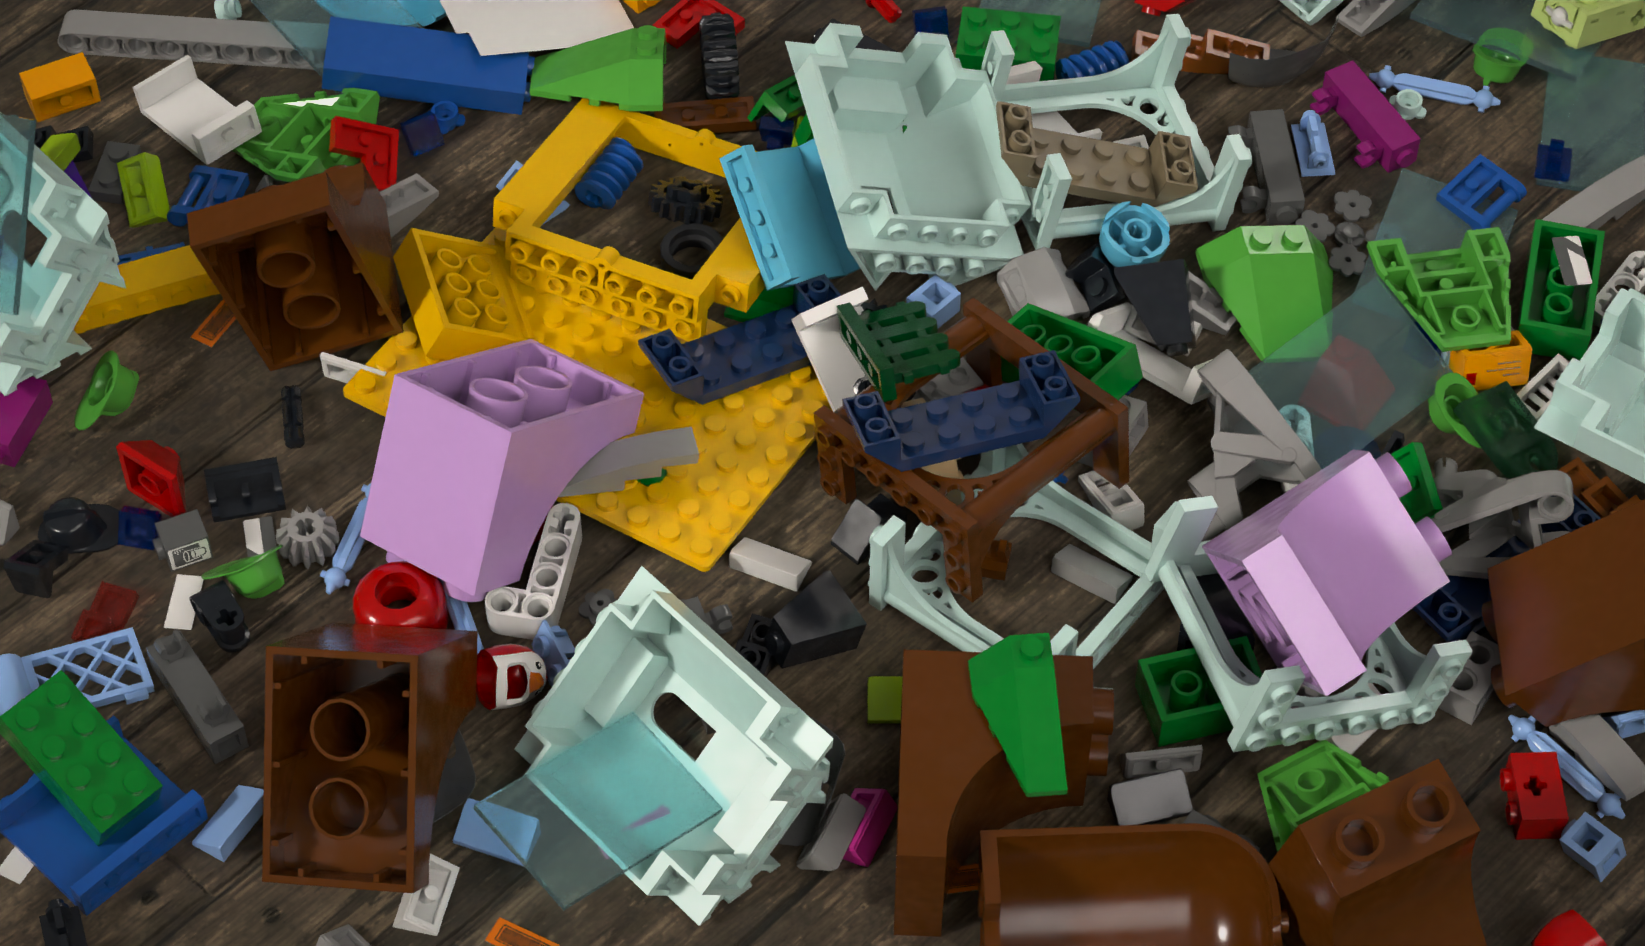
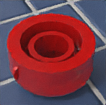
(400, 582)

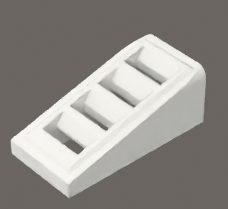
(1553, 368)
(1116, 503)

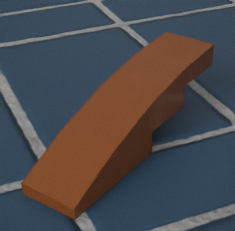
(1207, 53)
(1599, 495)

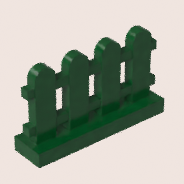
(896, 345)

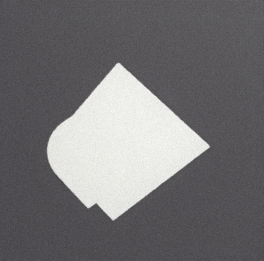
(534, 24)

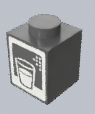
(182, 541)

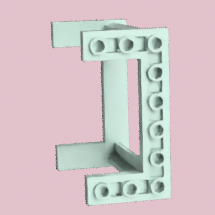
(1142, 81)
(895, 564)
(1263, 705)

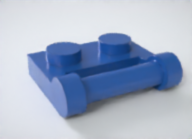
(1474, 186)
(220, 187)

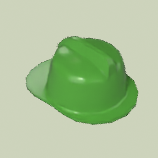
(1494, 66)
(109, 391)
(1449, 392)
(252, 575)

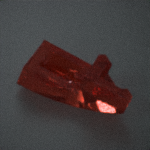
(107, 613)

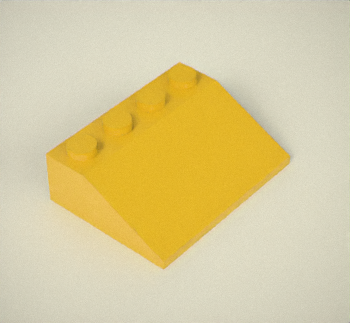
(459, 294)

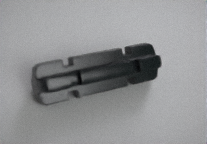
(292, 416)

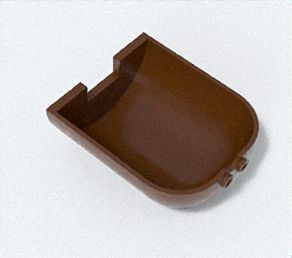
(1126, 888)

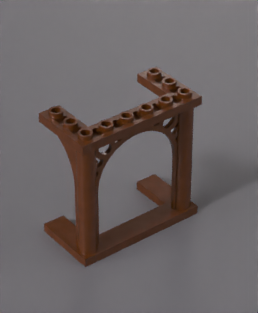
(976, 521)

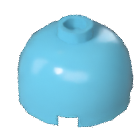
(1134, 235)

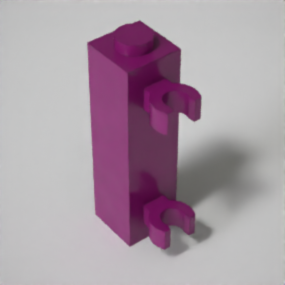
(1370, 117)

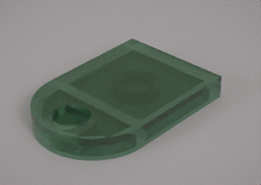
(1506, 431)

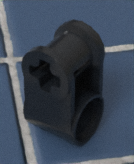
(222, 616)

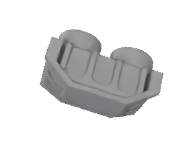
(1041, 281)

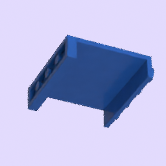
(72, 860)

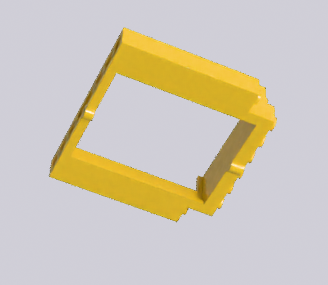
(601, 275)

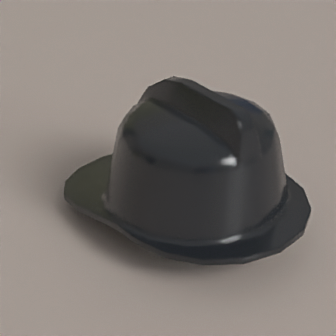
(80, 525)

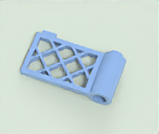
(20, 679)

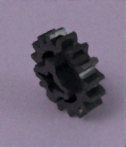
(685, 200)

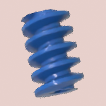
(1092, 62)
(609, 175)

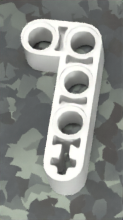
(537, 600)

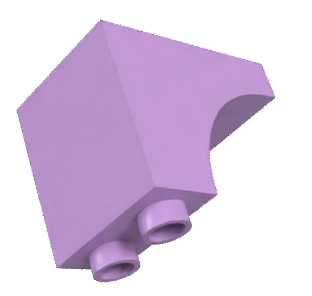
(481, 456)
(1331, 566)

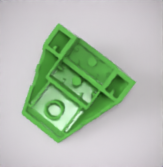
(611, 69)
(298, 132)
(1270, 281)
(1453, 292)
(1311, 785)

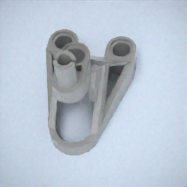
(1247, 442)
(1487, 506)

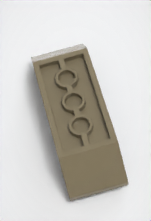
(1097, 166)

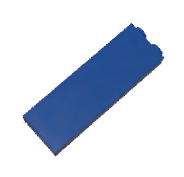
(423, 66)

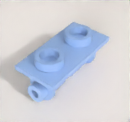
(1312, 146)
(554, 647)

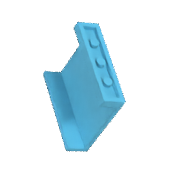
(788, 214)

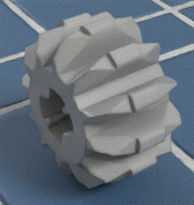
(307, 537)

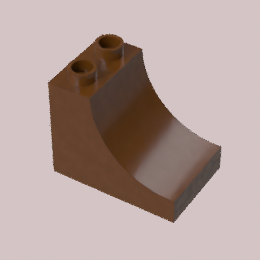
(303, 264)
(1573, 621)
(359, 751)
(959, 776)
(1384, 869)

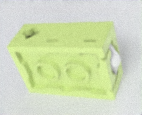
(1589, 21)

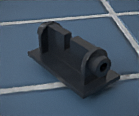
(62, 925)

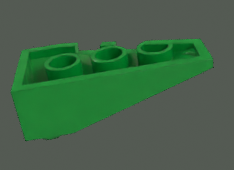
(1020, 701)

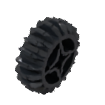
(719, 56)

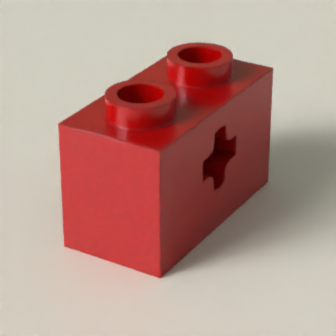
(1534, 795)

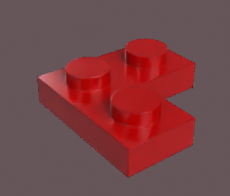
(684, 19)
(370, 142)

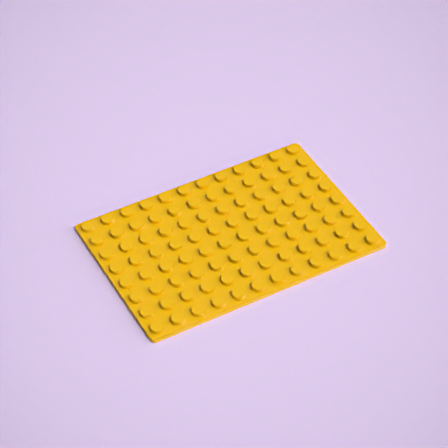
(742, 439)

